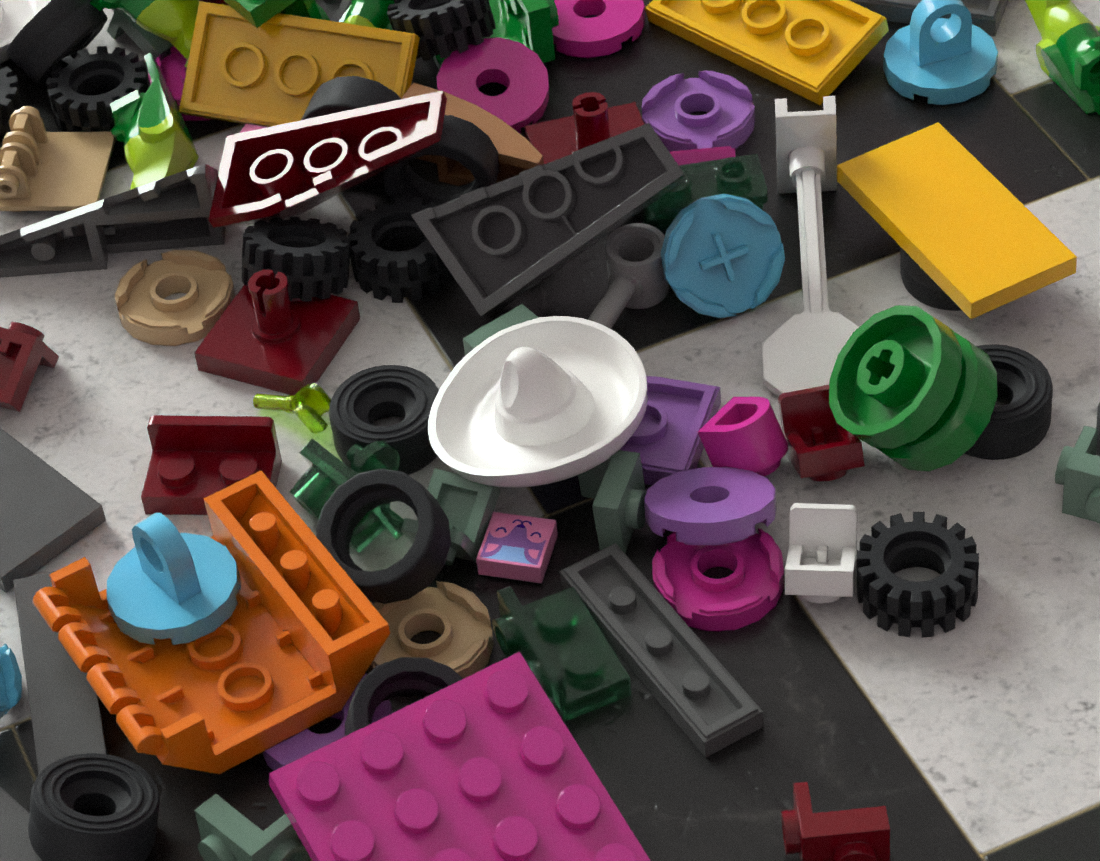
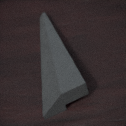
(146, 218)

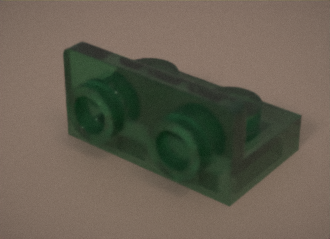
(731, 176)
(562, 651)

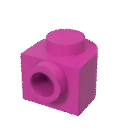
(745, 436)

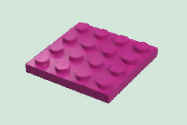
(458, 779)

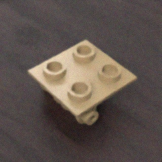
(51, 168)

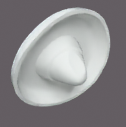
(539, 403)

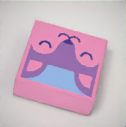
(517, 547)

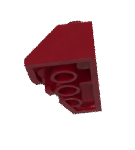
(313, 159)

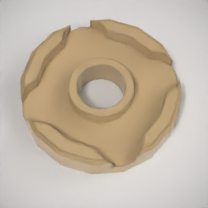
(177, 321)
(447, 610)

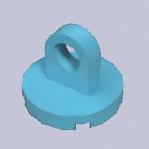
(939, 55)
(722, 255)
(172, 584)

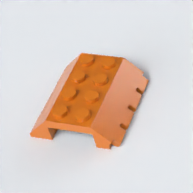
(257, 679)

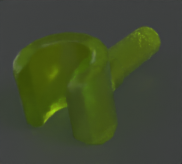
(307, 404)

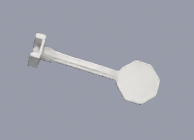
(808, 344)

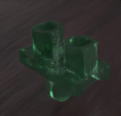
(328, 473)

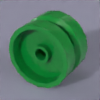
(913, 388)

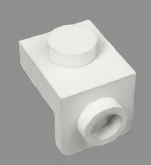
(821, 552)

